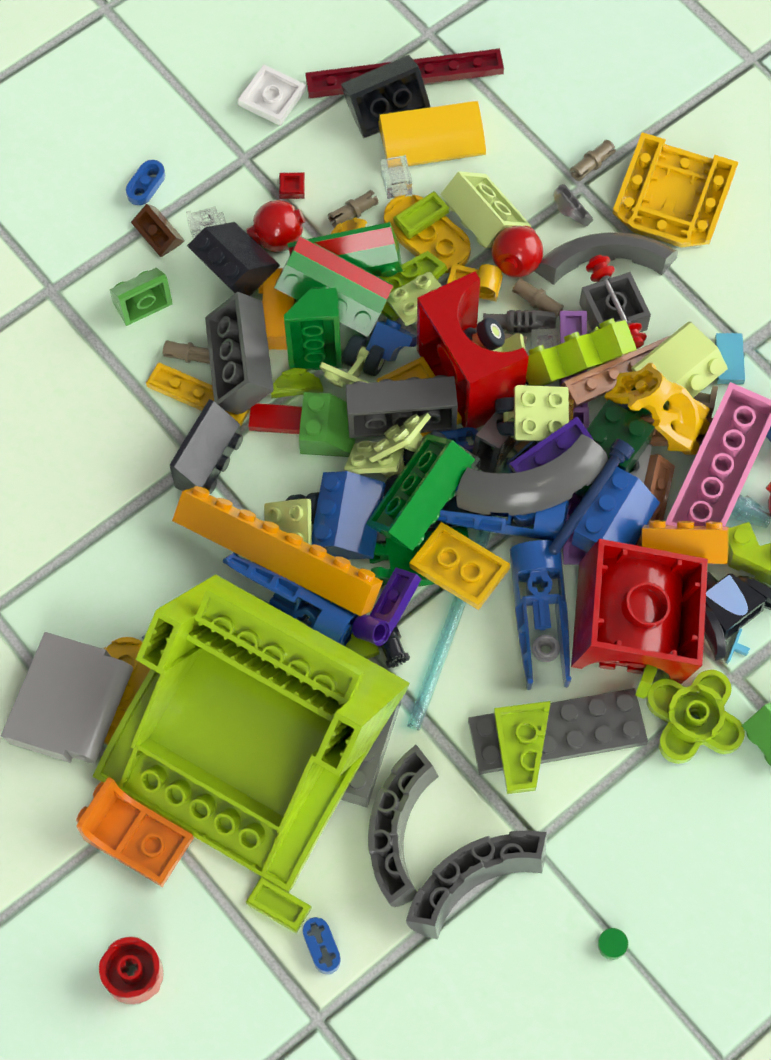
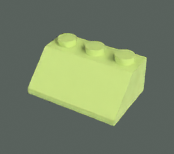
(481, 206)
(686, 360)

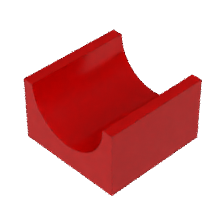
(478, 372)
(640, 608)

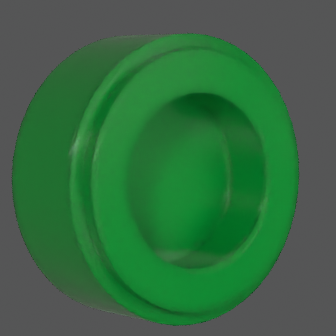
(613, 943)

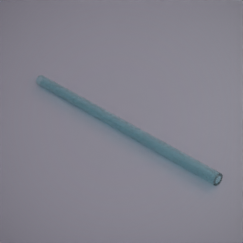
(444, 643)

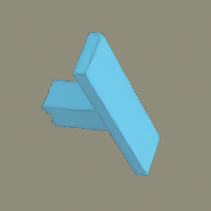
(737, 647)

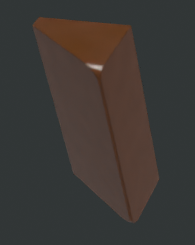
(157, 230)

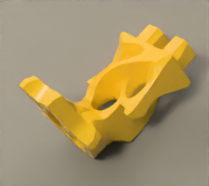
(651, 393)

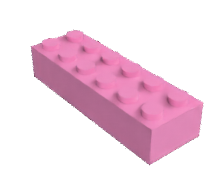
(723, 459)

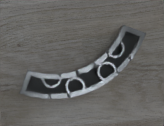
(611, 244)
(535, 488)
(389, 820)
(469, 868)

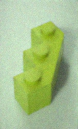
(579, 353)
(747, 554)

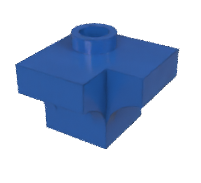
(391, 338)

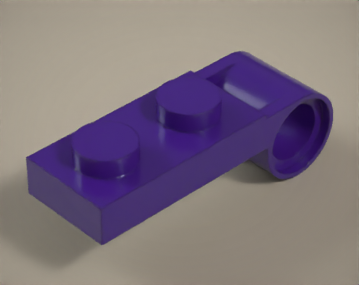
(388, 608)

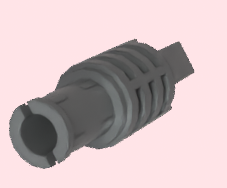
(524, 321)

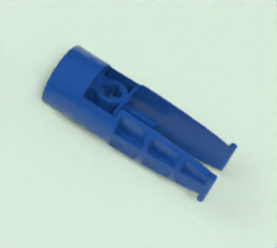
(546, 522)
(536, 565)
(292, 599)

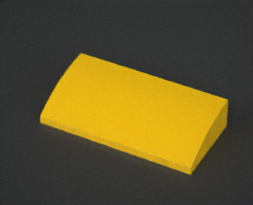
(434, 133)

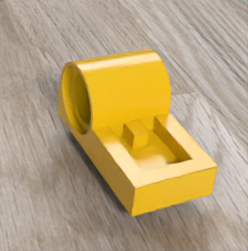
(489, 275)

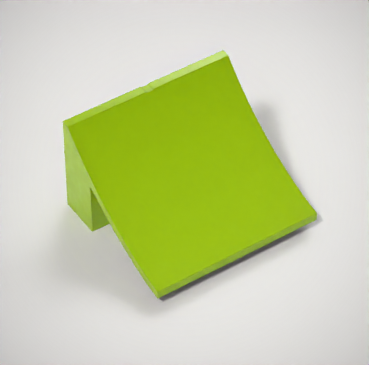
(247, 726)

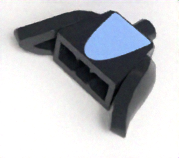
(731, 606)

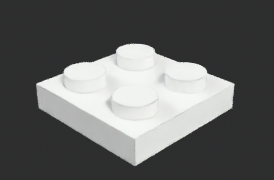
(272, 95)

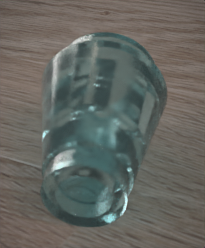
(750, 511)

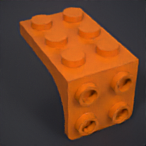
(132, 833)

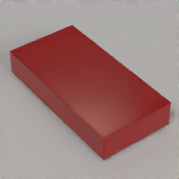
(275, 418)

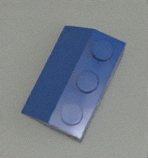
(616, 512)
(342, 514)

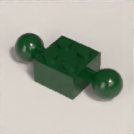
(623, 424)

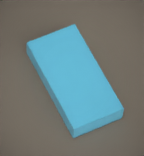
(732, 351)

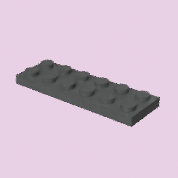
(572, 731)

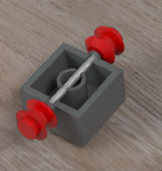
(615, 299)

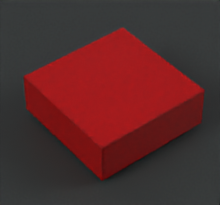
(292, 185)

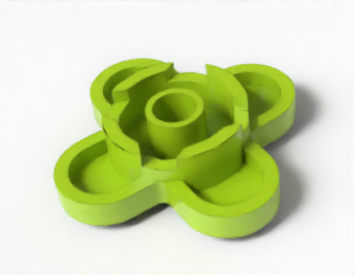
(686, 734)

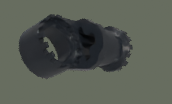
(394, 650)

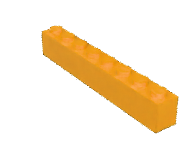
(277, 550)

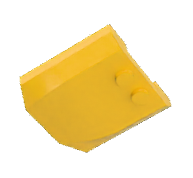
(673, 193)

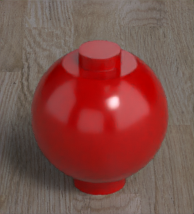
(276, 225)
(517, 251)

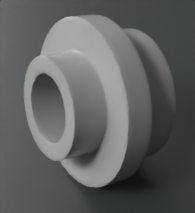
(546, 640)

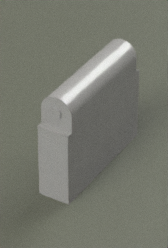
(67, 700)

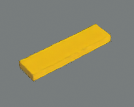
(185, 388)

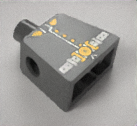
(490, 437)

